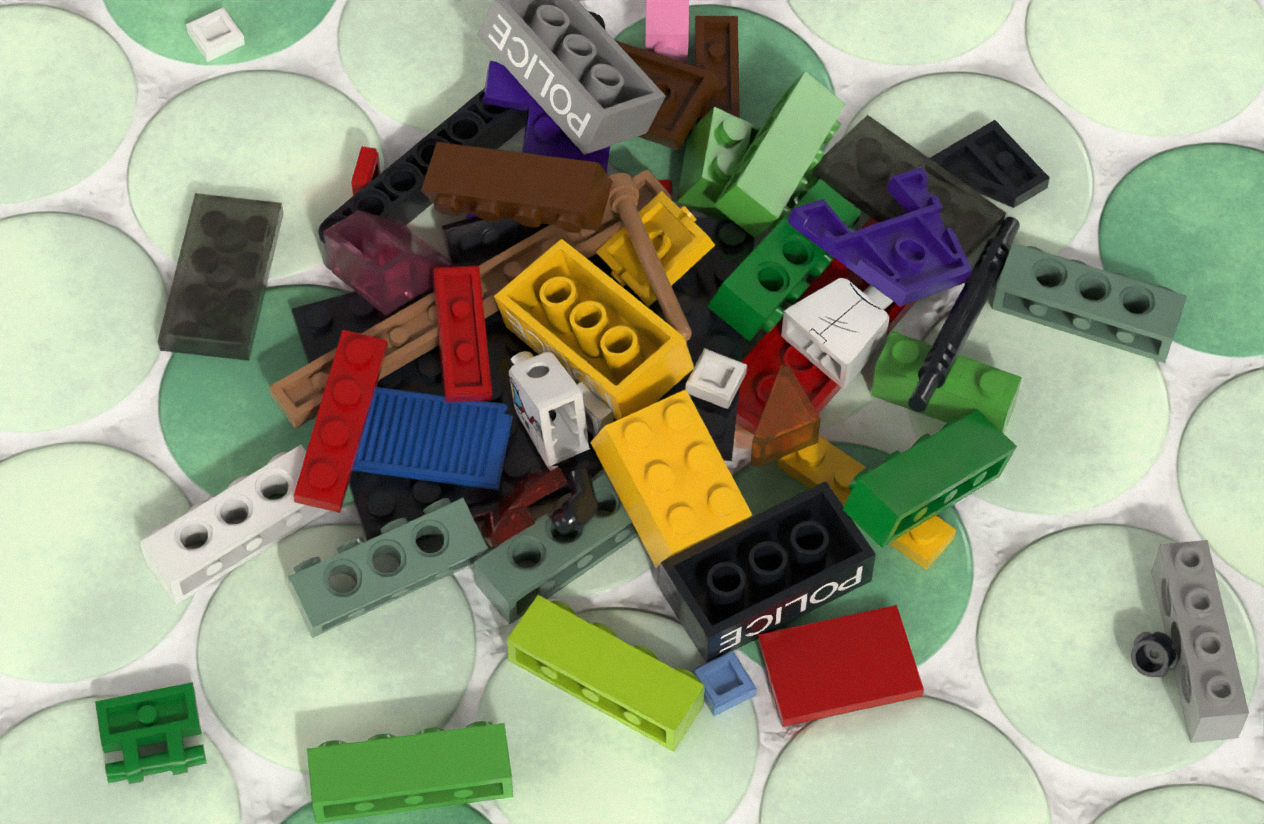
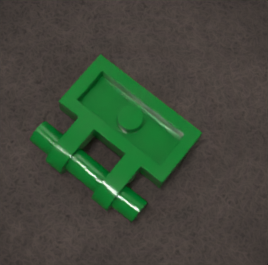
(150, 719)

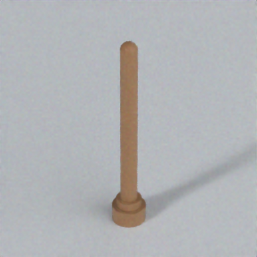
(623, 201)

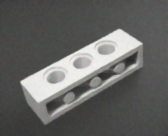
(228, 545)

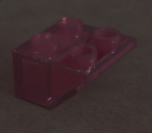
(382, 259)

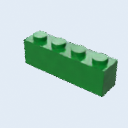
(927, 477)

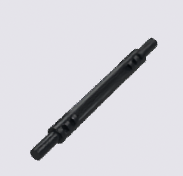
(963, 315)

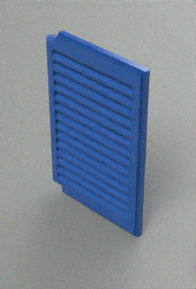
(434, 440)

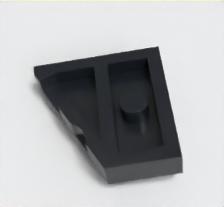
(994, 166)

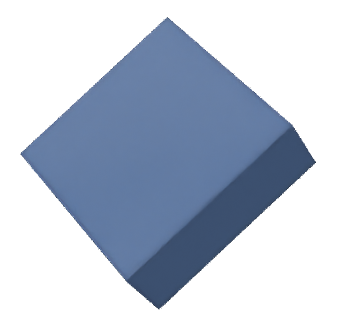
(724, 683)

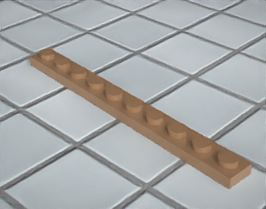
(415, 327)

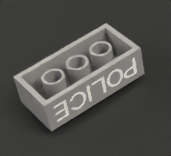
(572, 70)

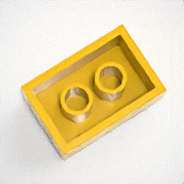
(670, 476)

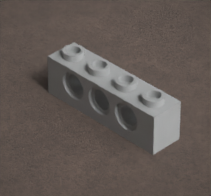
(1200, 633)

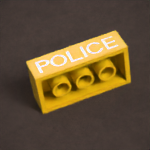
(594, 330)

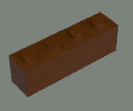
(517, 187)

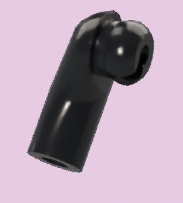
(580, 506)

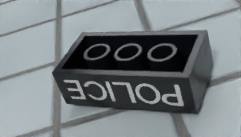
(766, 571)

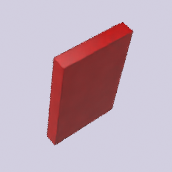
(840, 665)

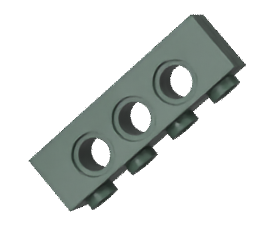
(1101, 319)
(558, 563)
(327, 609)

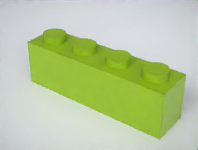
(606, 672)

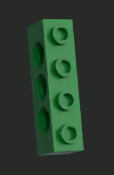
(777, 270)

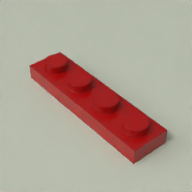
(340, 421)

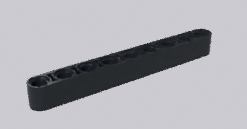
(471, 125)

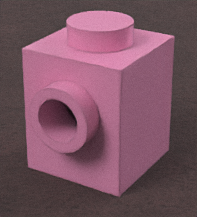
(668, 28)

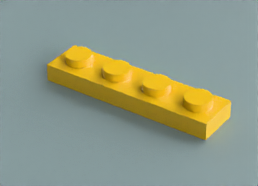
(830, 464)

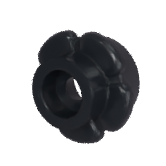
(1143, 659)

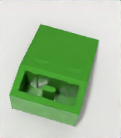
(712, 156)

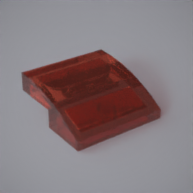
(511, 512)

